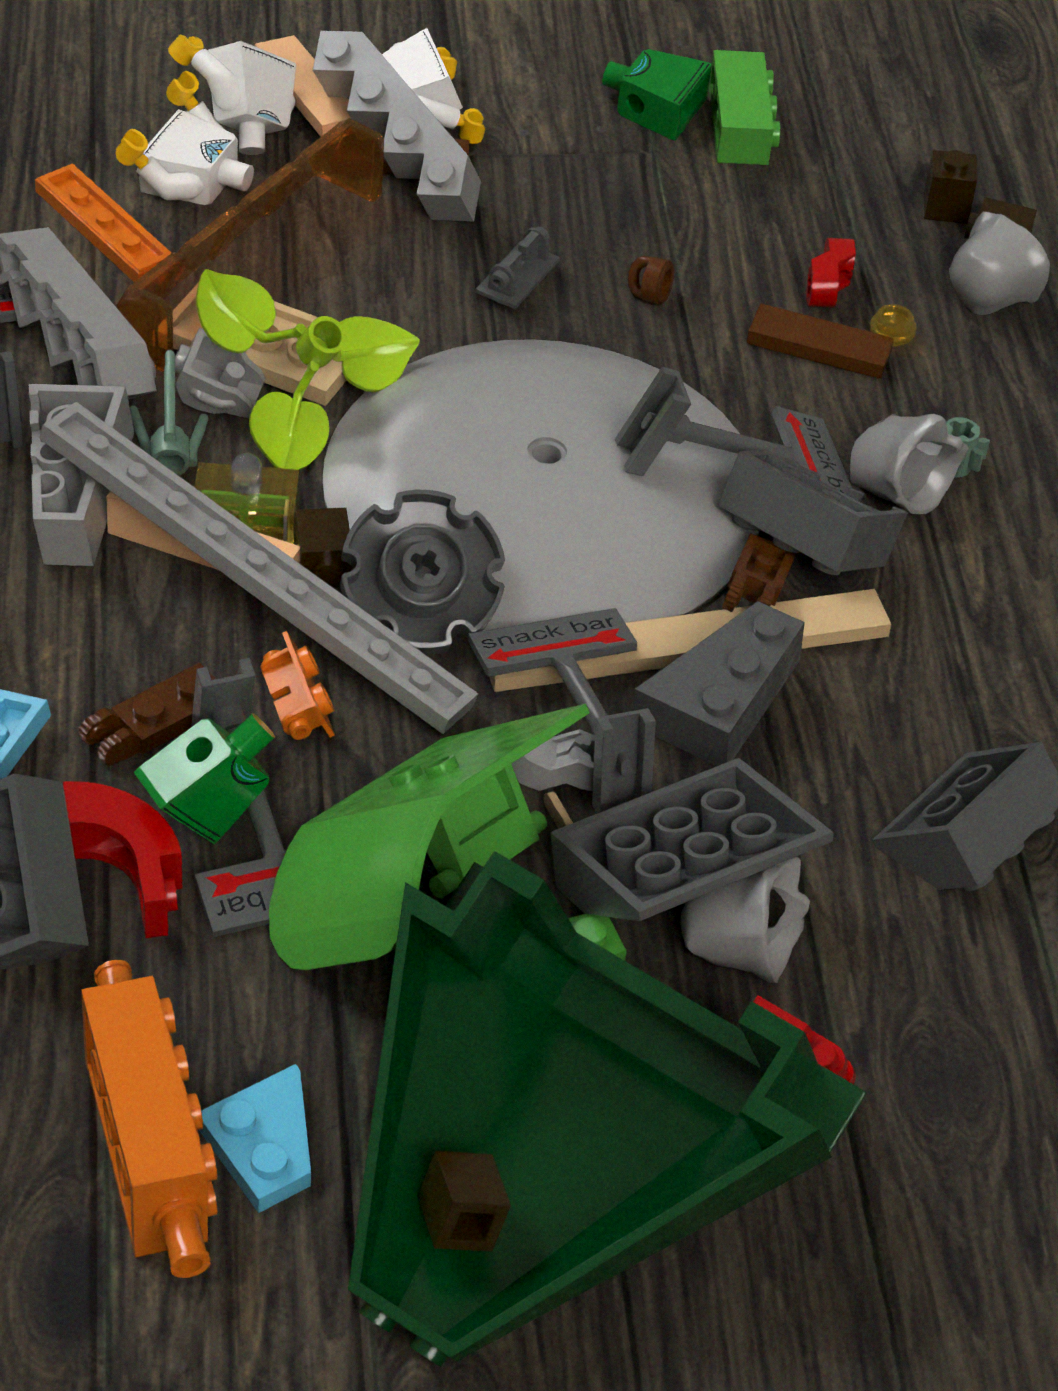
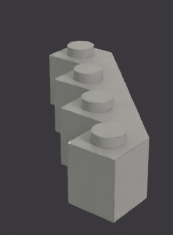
(413, 137)
(74, 313)

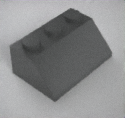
(974, 816)
(37, 874)

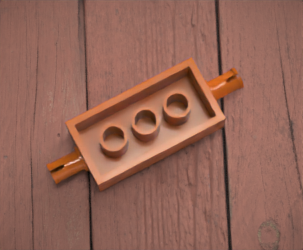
(149, 1118)

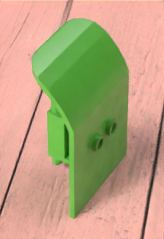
(349, 865)

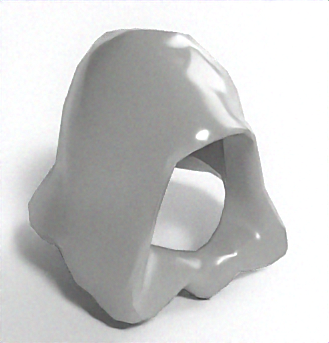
(998, 266)
(903, 465)
(732, 922)

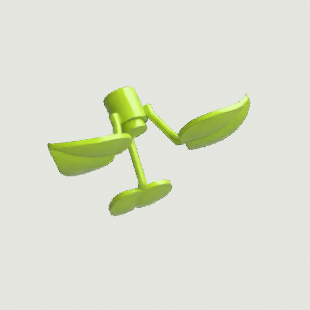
(283, 427)

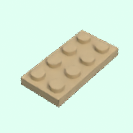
(275, 359)

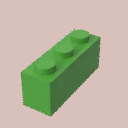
(743, 107)

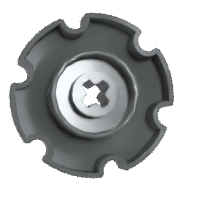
(426, 532)

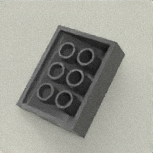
(681, 843)

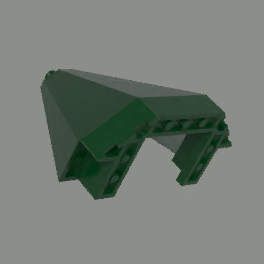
(593, 1089)

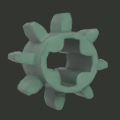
(969, 434)

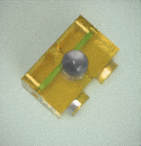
(253, 494)

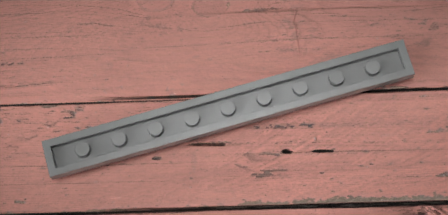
(259, 567)

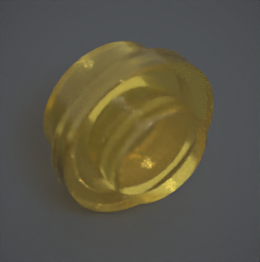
(894, 322)

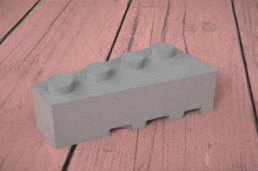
(65, 499)

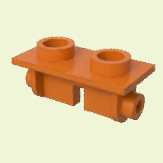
(307, 703)

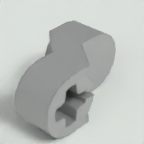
(559, 761)

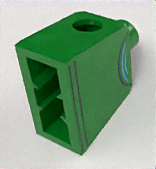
(660, 90)
(208, 775)

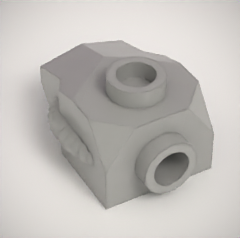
(216, 378)

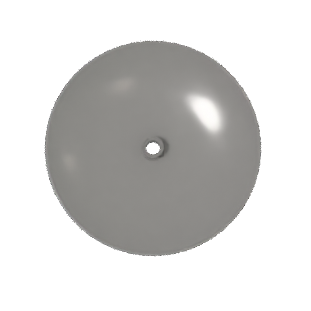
(534, 450)

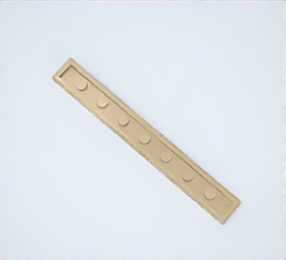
(663, 640)

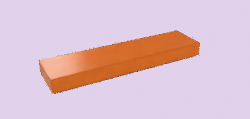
(101, 221)

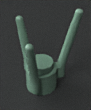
(169, 442)

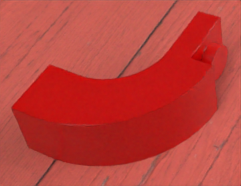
(132, 837)

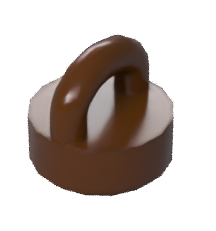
(656, 279)

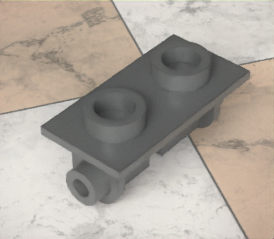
(520, 270)

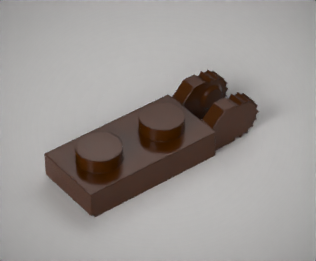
(758, 573)
(143, 719)

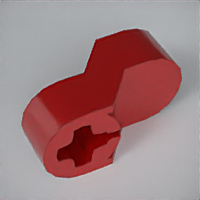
(830, 272)

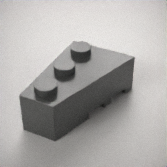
(809, 514)
(723, 684)

